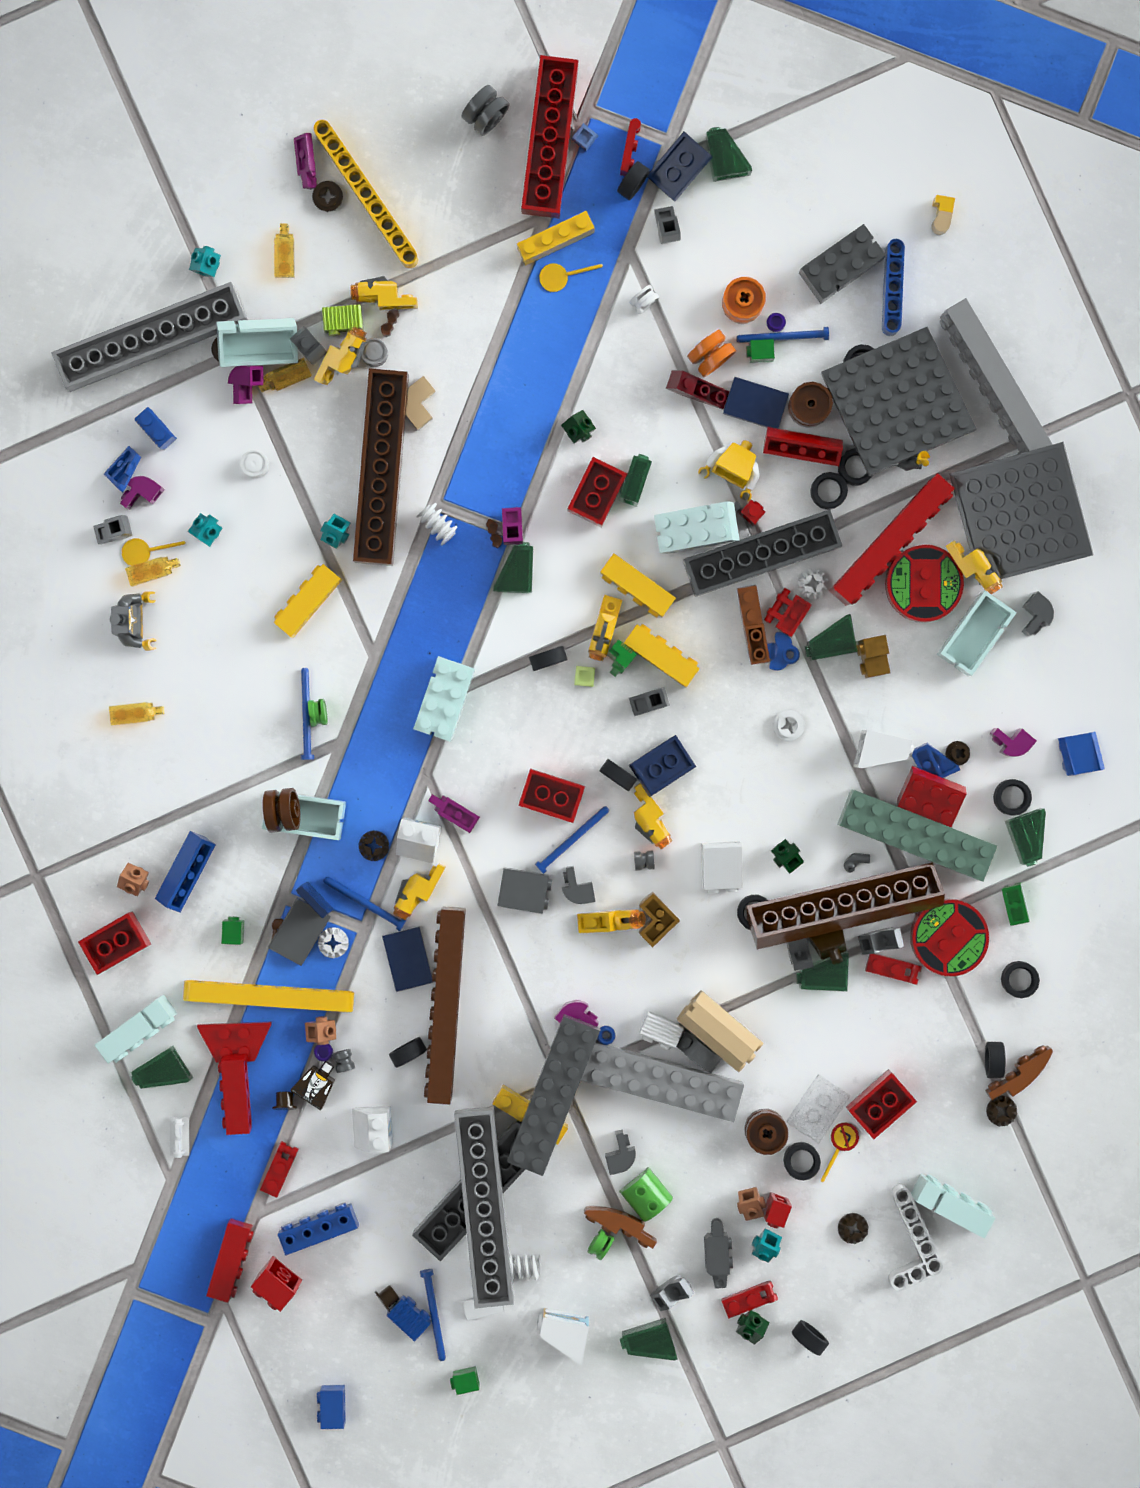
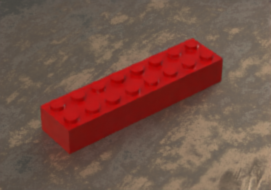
(549, 136)
(892, 538)

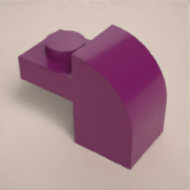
(243, 379)
(142, 487)
(512, 526)
(1015, 746)
(577, 1009)

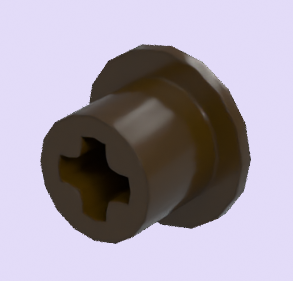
(958, 752)
(284, 1101)
(387, 1297)

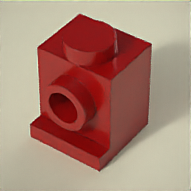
(752, 512)

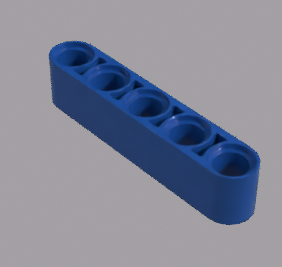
(897, 279)

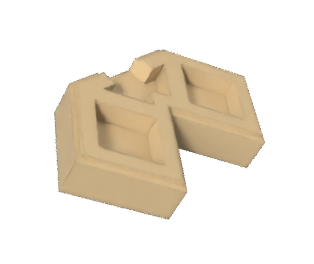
(416, 395)

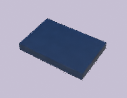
(679, 166)
(755, 403)
(662, 766)
(314, 899)
(407, 959)

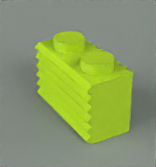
(341, 319)

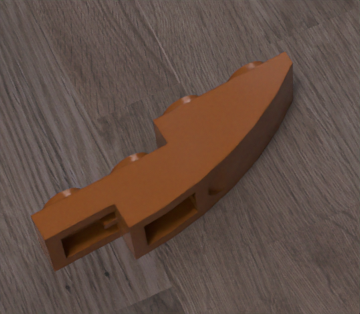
(753, 624)
(1027, 1071)
(614, 1219)

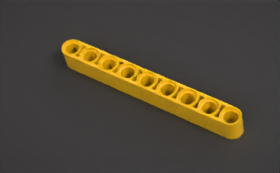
(364, 185)
(268, 996)

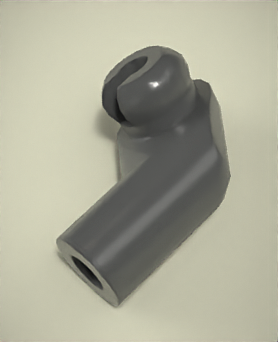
(854, 859)

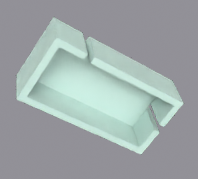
(256, 342)
(696, 527)
(976, 633)
(444, 699)
(319, 817)
(140, 1026)
(951, 1205)

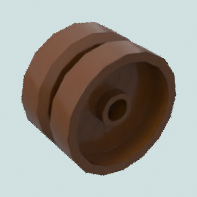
(806, 415)
(281, 810)
(772, 1141)

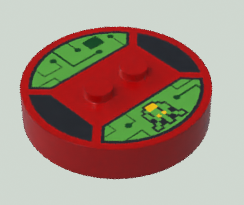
(924, 583)
(950, 938)

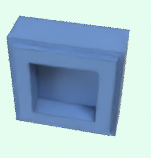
(584, 137)

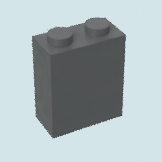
(524, 890)

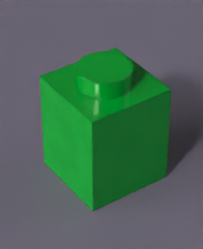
(760, 351)
(232, 931)
(465, 1380)

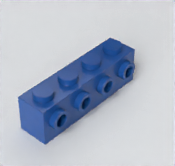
(185, 871)
(317, 1229)

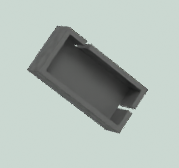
(842, 263)

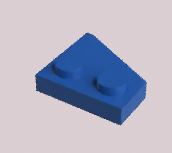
(123, 468)
(933, 761)

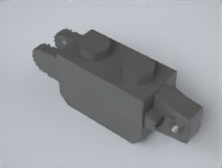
(717, 1254)

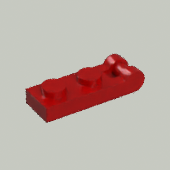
(630, 146)
(892, 968)
(278, 1170)
(749, 1299)

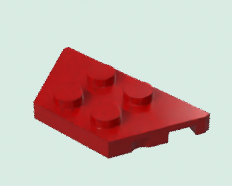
(234, 1038)

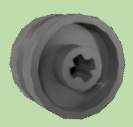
(485, 110)

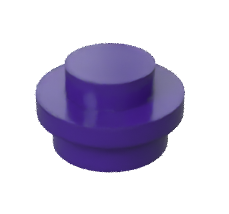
(776, 322)
(323, 1052)

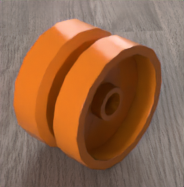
(751, 291)
(710, 351)

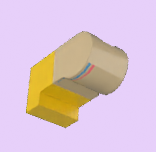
(943, 215)

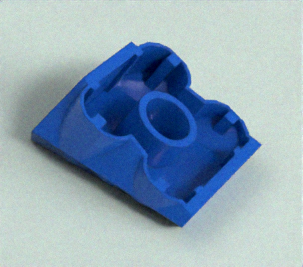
(1081, 754)

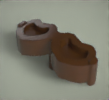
(387, 328)
(492, 528)

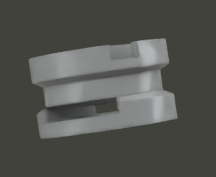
(374, 352)

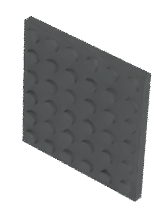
(898, 401)
(1023, 510)

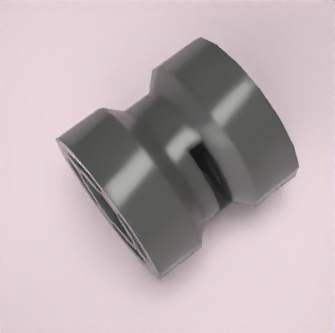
(644, 860)
(343, 1060)

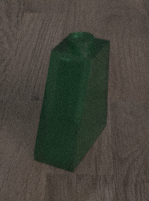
(727, 158)
(635, 480)
(517, 571)
(833, 641)
(1028, 835)
(825, 975)
(162, 1070)
(650, 1341)

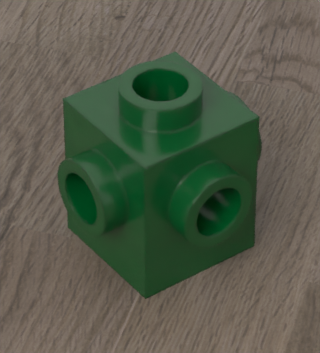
(579, 427)
(787, 856)
(752, 1326)

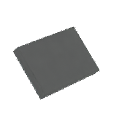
(298, 932)

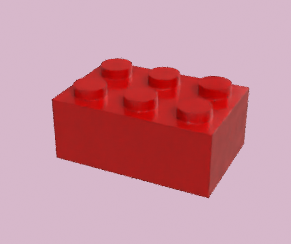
(597, 492)
(551, 795)
(931, 796)
(114, 942)
(881, 1104)
(276, 1284)

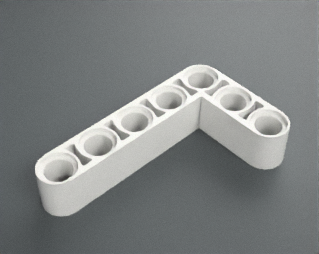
(918, 1240)

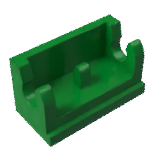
(1015, 904)

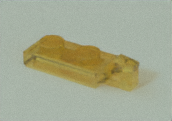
(284, 253)
(286, 376)
(151, 570)
(133, 713)

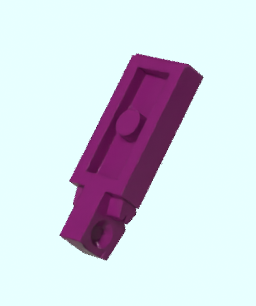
(305, 160)
(454, 812)

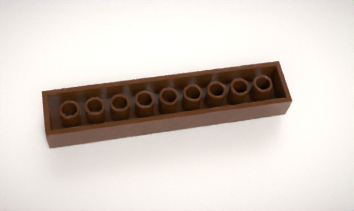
(381, 467)
(845, 905)
(446, 1005)

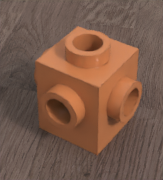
(133, 879)
(320, 1031)
(752, 1207)

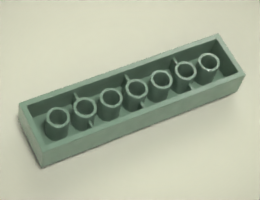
(917, 835)

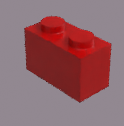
(777, 1210)

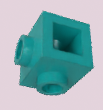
(205, 261)
(205, 529)
(335, 531)
(766, 1245)

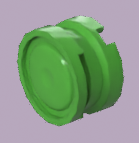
(317, 712)
(600, 1244)

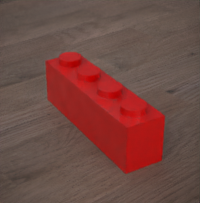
(803, 446)
(235, 1094)
(229, 1260)

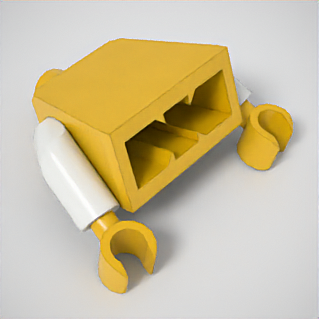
(735, 465)

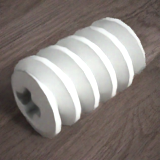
(438, 523)
(525, 1267)

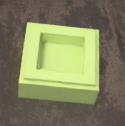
(584, 676)

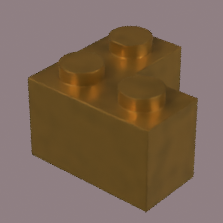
(873, 656)
(661, 919)

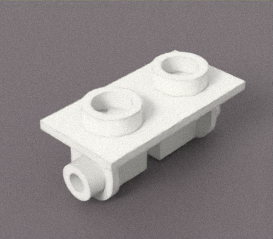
(179, 1136)

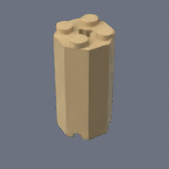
(719, 1031)

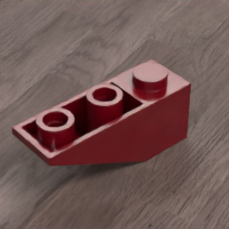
(697, 389)

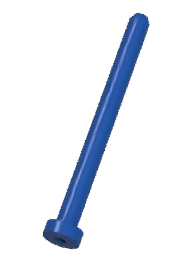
(785, 335)
(306, 718)
(572, 839)
(365, 903)
(426, 1274)

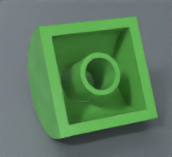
(646, 1195)

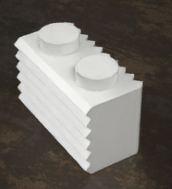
(661, 1030)

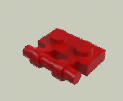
(793, 614)

